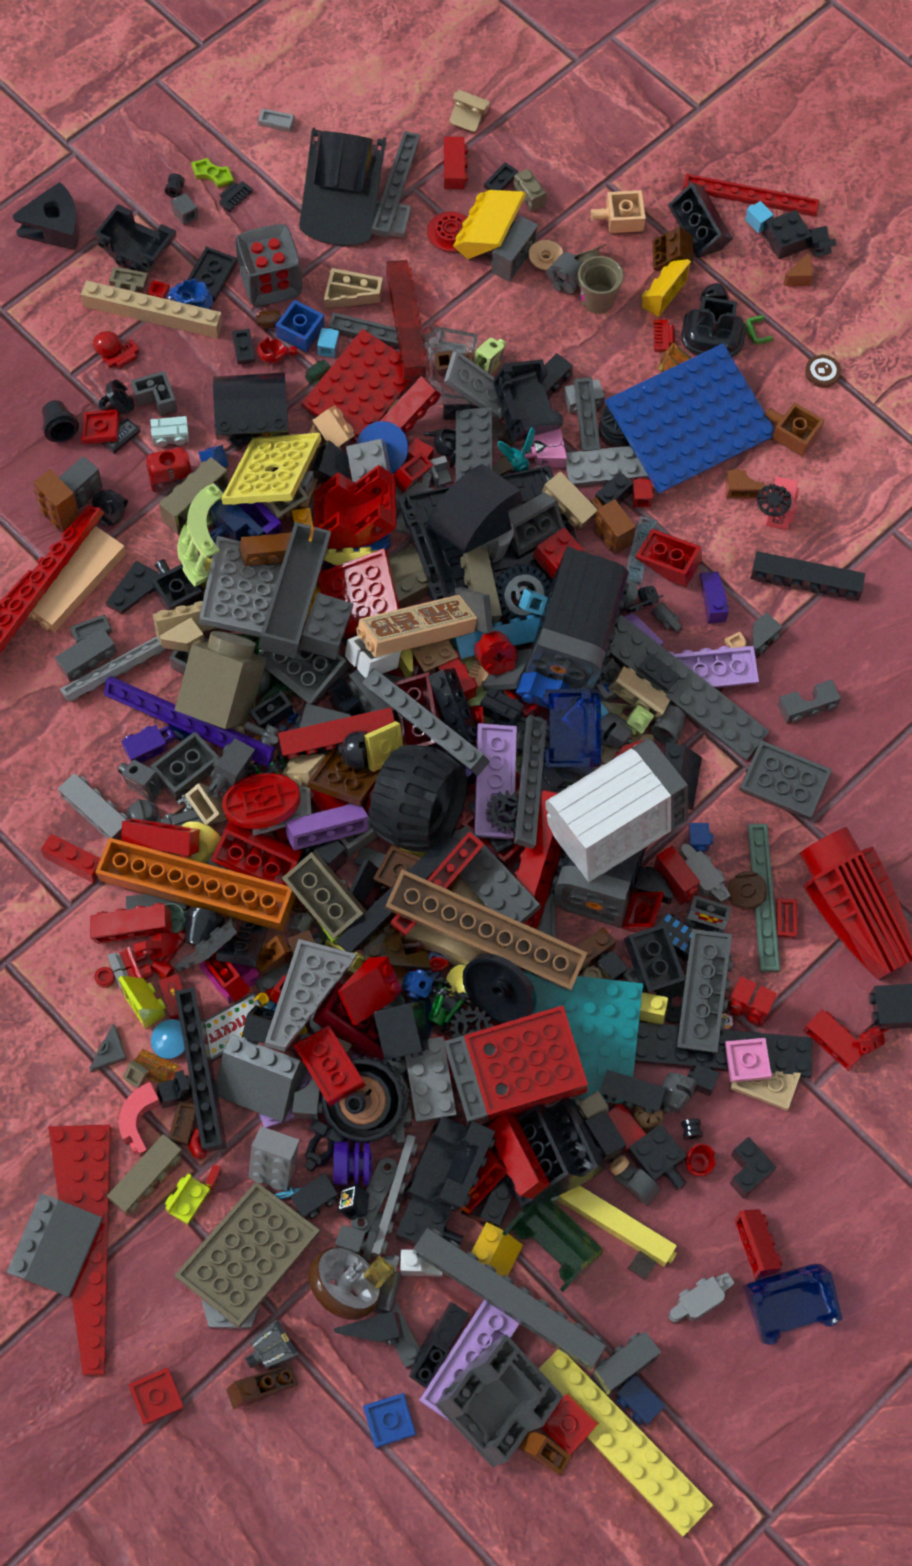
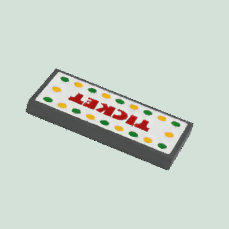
(228, 1022)

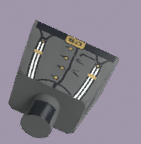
(141, 780)
(272, 1348)

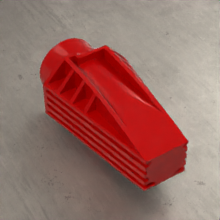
(858, 902)

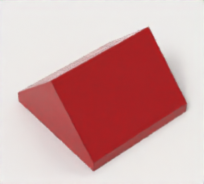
(642, 911)

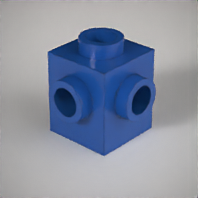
(417, 984)

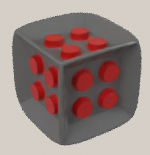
(269, 264)

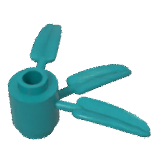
(516, 456)

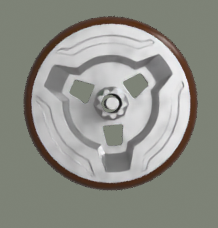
(337, 1298)

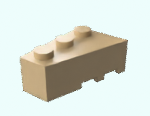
(352, 289)

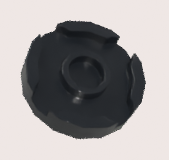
(118, 398)
(111, 504)

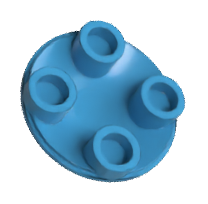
(168, 1039)

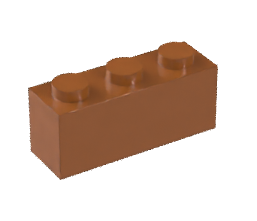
(264, 549)

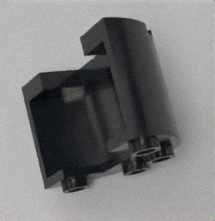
(131, 242)

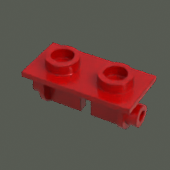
(871, 1040)

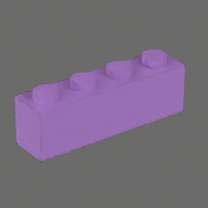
(326, 826)

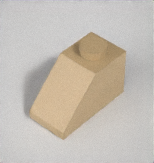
(182, 636)

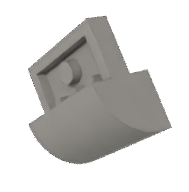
(498, 546)

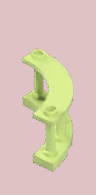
(196, 535)

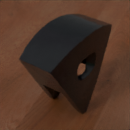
(50, 218)

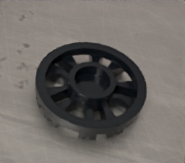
(774, 500)

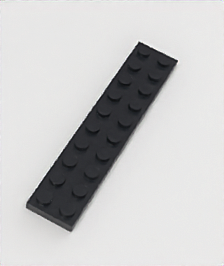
(659, 1046)

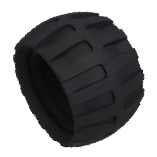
(418, 797)

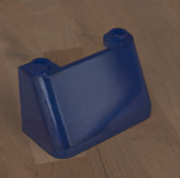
(573, 727)
(793, 1301)

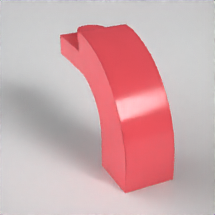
(133, 1109)

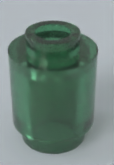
(316, 372)

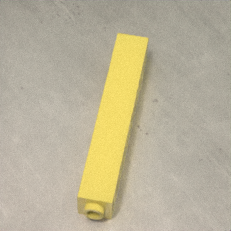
(619, 1224)

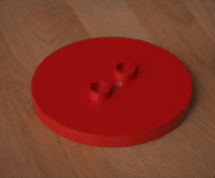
(261, 801)

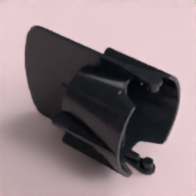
(341, 187)

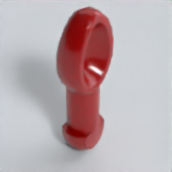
(437, 964)

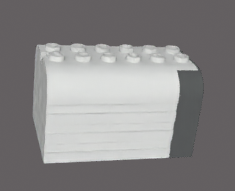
(618, 809)

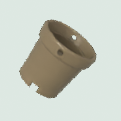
(599, 283)

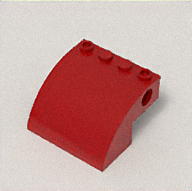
(358, 510)

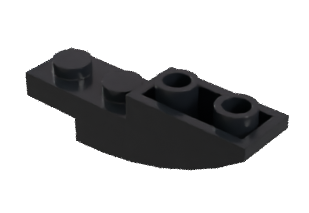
(436, 1344)

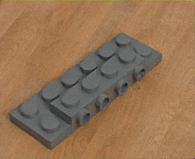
(705, 991)

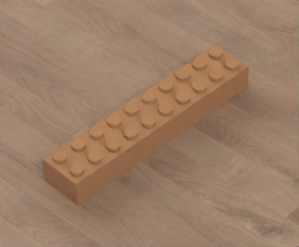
(485, 930)

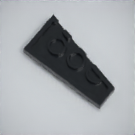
(244, 946)

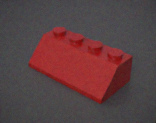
(254, 854)

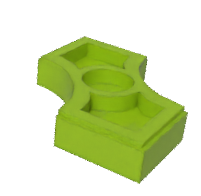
(206, 170)

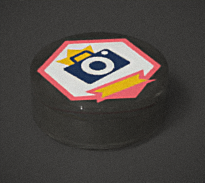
(730, 1020)

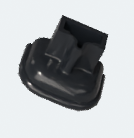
(713, 326)

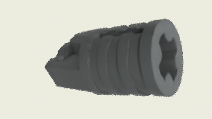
(667, 617)

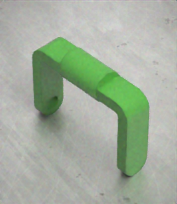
(751, 331)

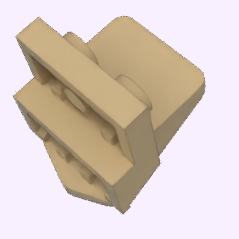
(468, 110)

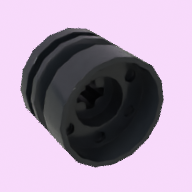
(610, 431)

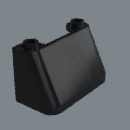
(524, 399)

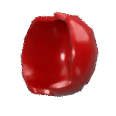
(106, 343)
(700, 1160)

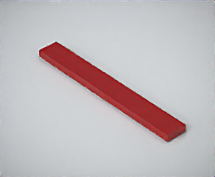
(753, 195)

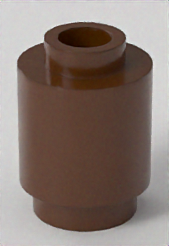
(268, 319)

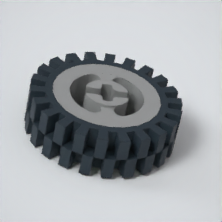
(508, 584)

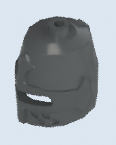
(671, 721)
(615, 731)
(678, 1092)

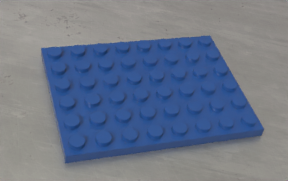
(690, 418)

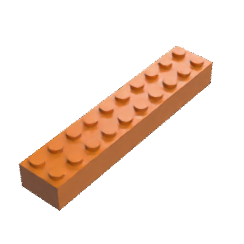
(196, 884)

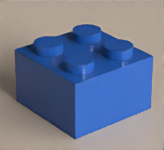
(300, 325)

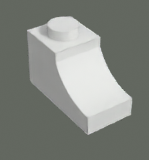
(415, 1266)

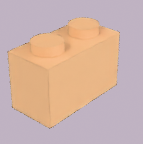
(334, 426)

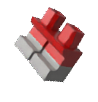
(126, 965)

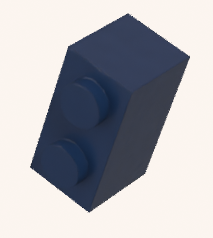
(639, 1401)

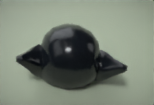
(445, 443)

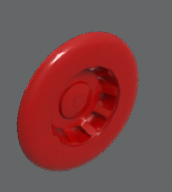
(450, 225)

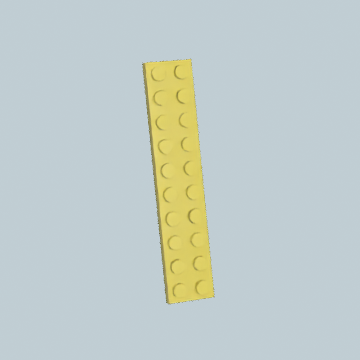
(630, 1448)

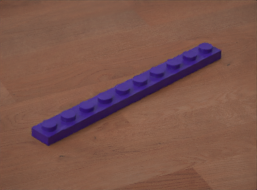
(166, 712)

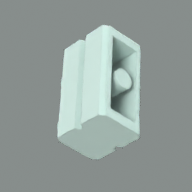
(169, 431)

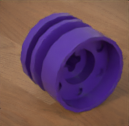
(352, 1163)

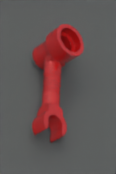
(163, 967)

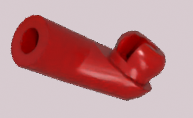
(195, 1146)

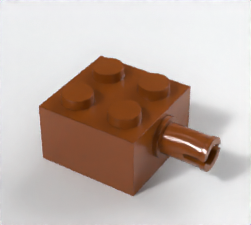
(796, 428)
(613, 525)

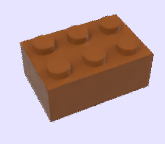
(55, 500)

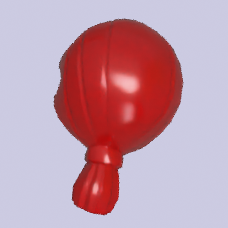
(274, 351)

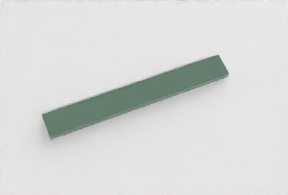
(765, 913)

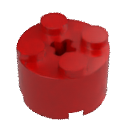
(495, 653)

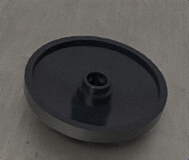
(499, 988)

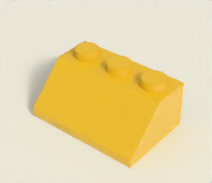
(666, 287)
(497, 1249)

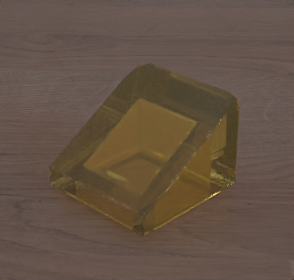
(378, 1272)

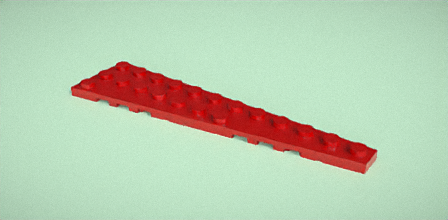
(34, 584)
(82, 1180)

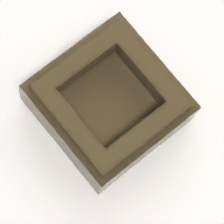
(135, 1074)

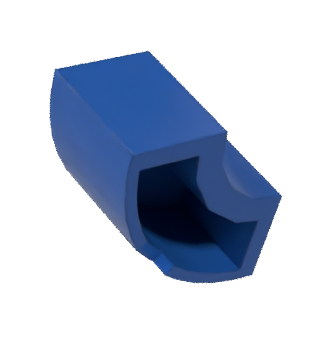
(533, 686)

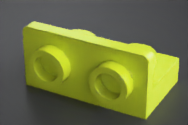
(186, 1199)

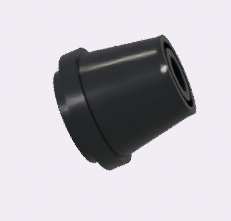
(58, 422)
(200, 924)

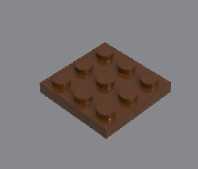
(341, 781)

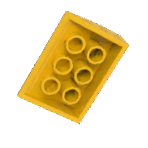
(488, 222)

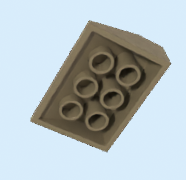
(408, 576)

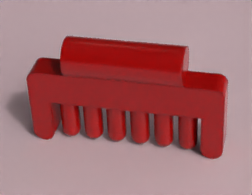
(663, 334)
(123, 357)

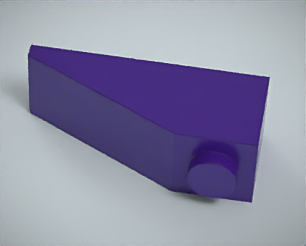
(714, 597)

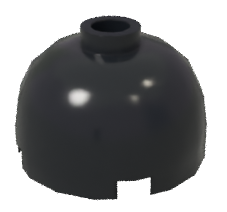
(354, 750)

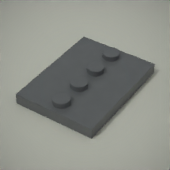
(785, 780)

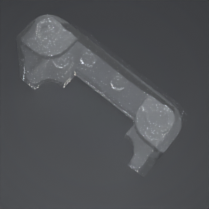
(446, 340)

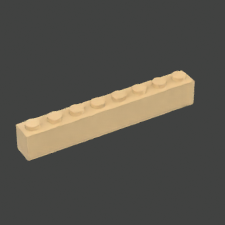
(151, 309)

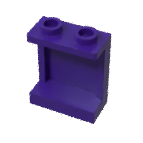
(262, 517)

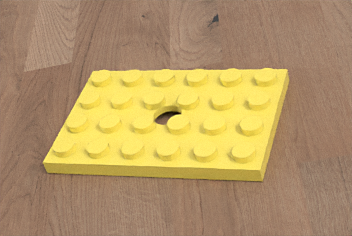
(253, 476)

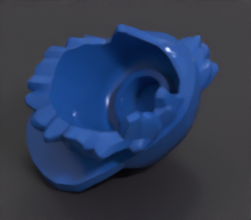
(192, 293)

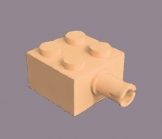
(623, 211)

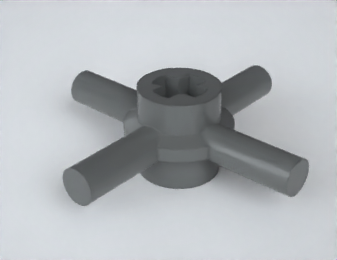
(268, 735)

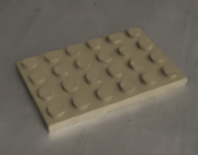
(247, 1254)

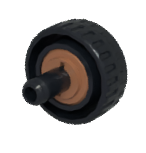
(374, 1109)

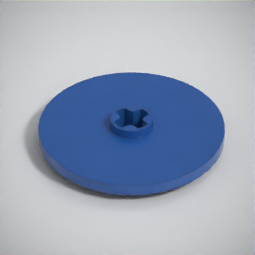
(395, 440)

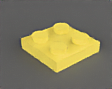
(381, 743)

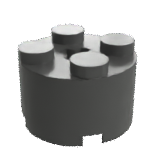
(564, 273)

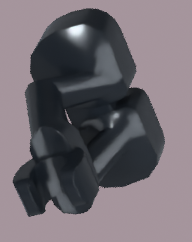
(321, 1131)

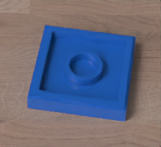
(389, 1420)

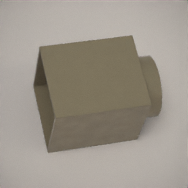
(221, 680)

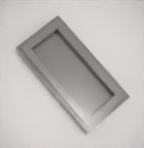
(276, 120)

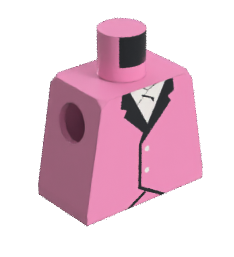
(548, 450)

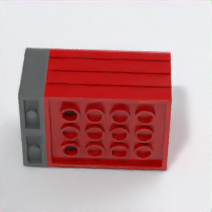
(516, 1066)

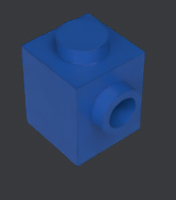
(700, 836)

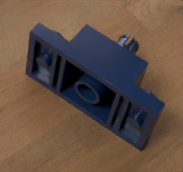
(232, 522)

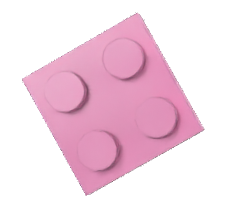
(748, 1060)

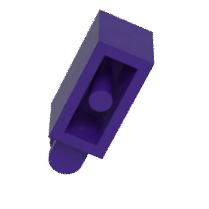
(147, 743)

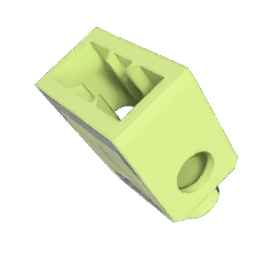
(492, 352)

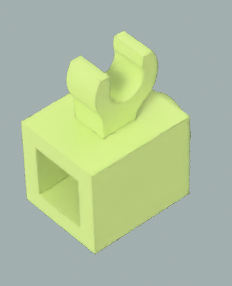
(639, 720)

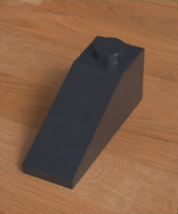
(381, 1328)

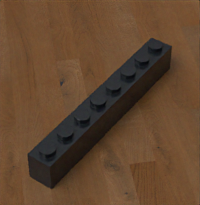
(200, 1070)

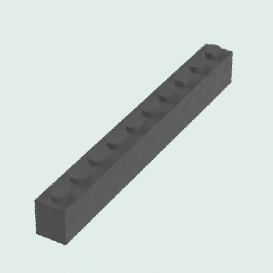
(509, 1299)

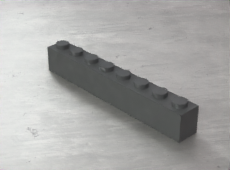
(426, 722)

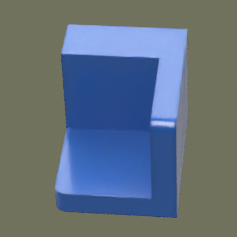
(216, 453)

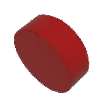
(104, 977)

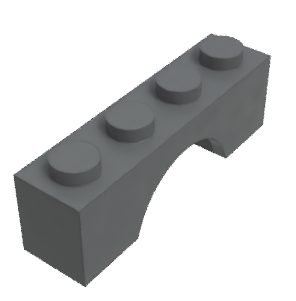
(307, 1102)

